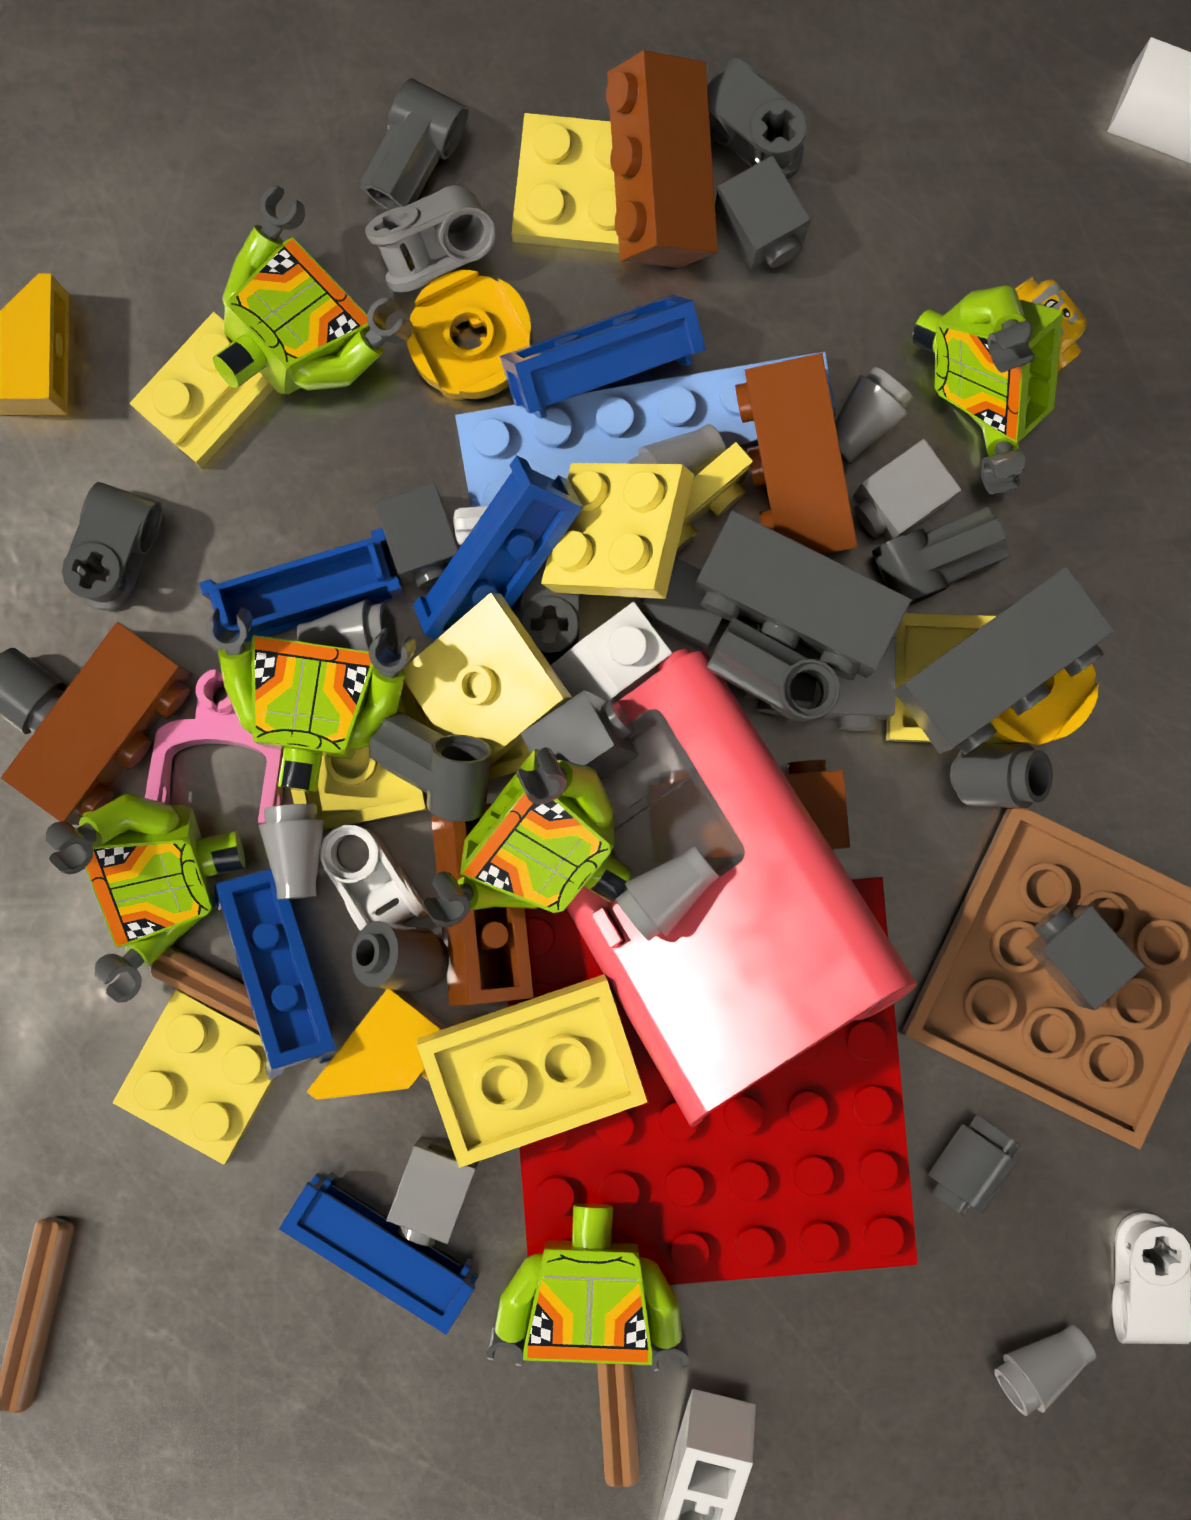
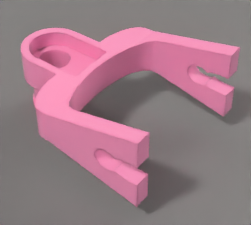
(211, 726)

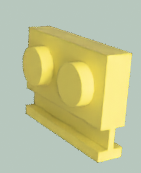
(193, 401)
(715, 489)

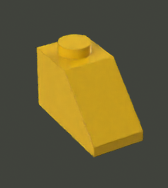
(35, 349)
(380, 1051)

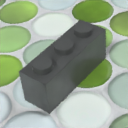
(800, 597)
(1006, 664)

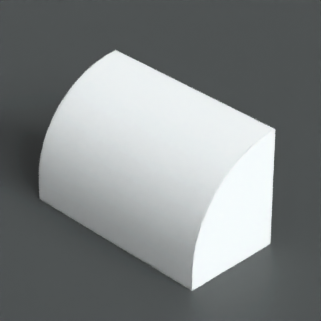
(1157, 101)

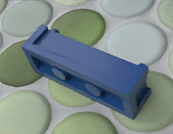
(603, 353)
(503, 547)
(308, 587)
(275, 972)
(377, 1255)

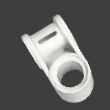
(374, 884)
(1155, 1292)

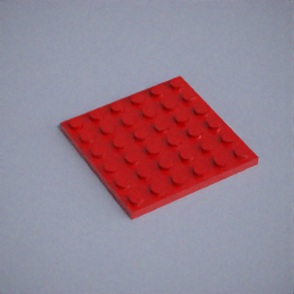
(769, 1184)

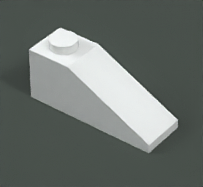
(613, 657)
(710, 1459)

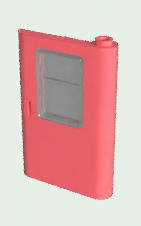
(771, 946)

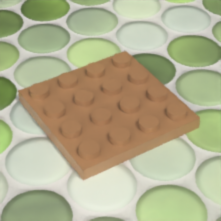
(1015, 1023)

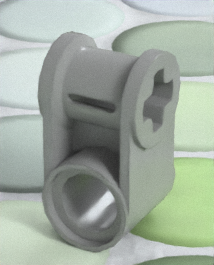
(426, 238)

